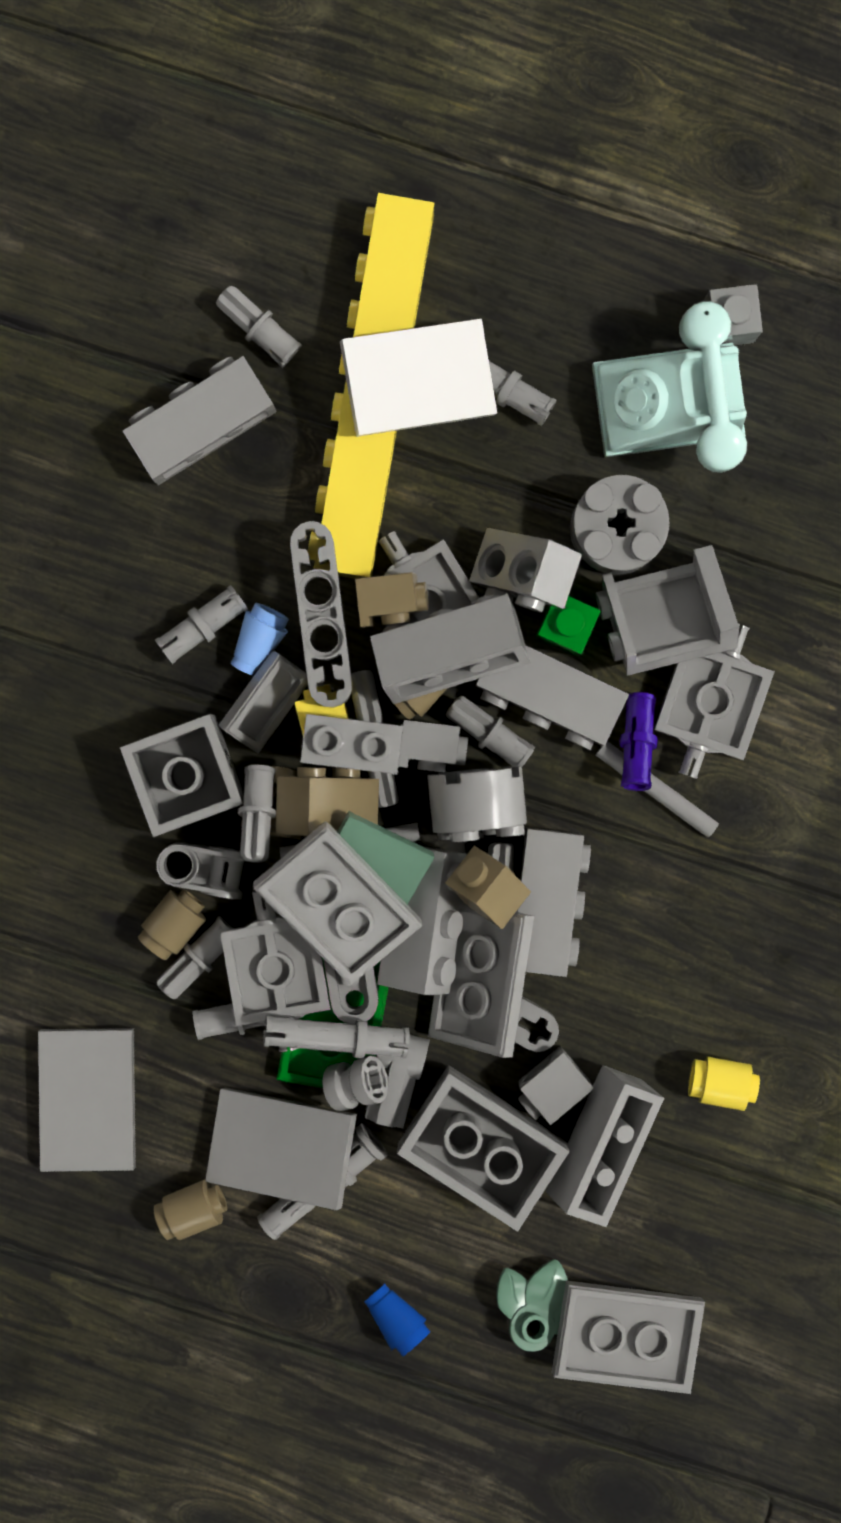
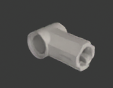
(401, 1080)

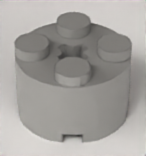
(638, 505)
(477, 801)

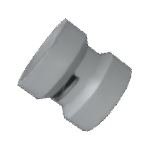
(361, 1082)

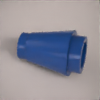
(397, 1320)

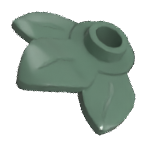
(532, 1300)

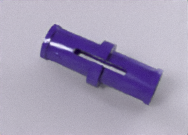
(638, 741)

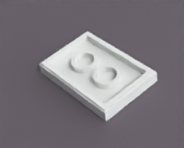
(418, 377)

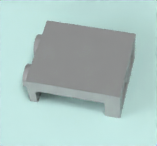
(669, 614)

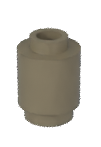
(172, 923)
(190, 1210)

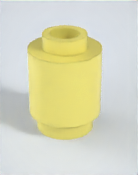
(723, 1083)

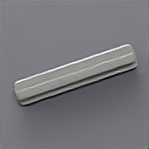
(368, 709)

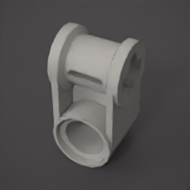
(206, 870)

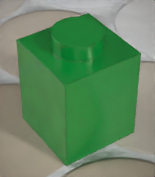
(569, 626)

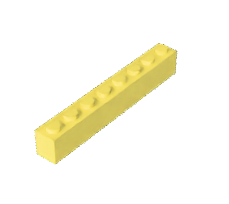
(388, 303)

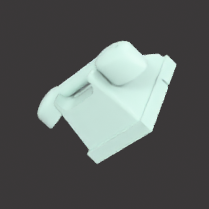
(677, 395)

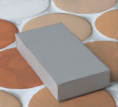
(265, 702)

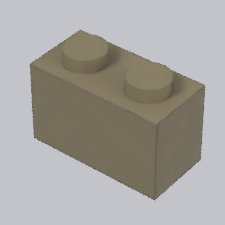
(313, 798)

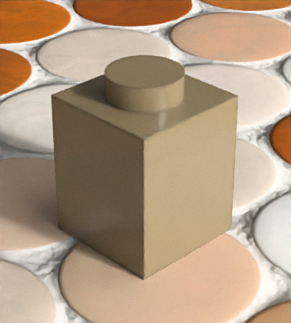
(488, 887)

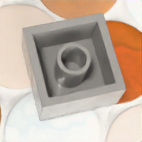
(183, 774)

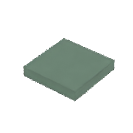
(388, 854)

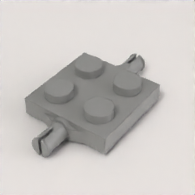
(436, 567)
(714, 705)
(272, 970)

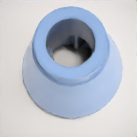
(259, 635)

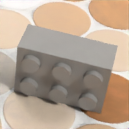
(483, 1148)

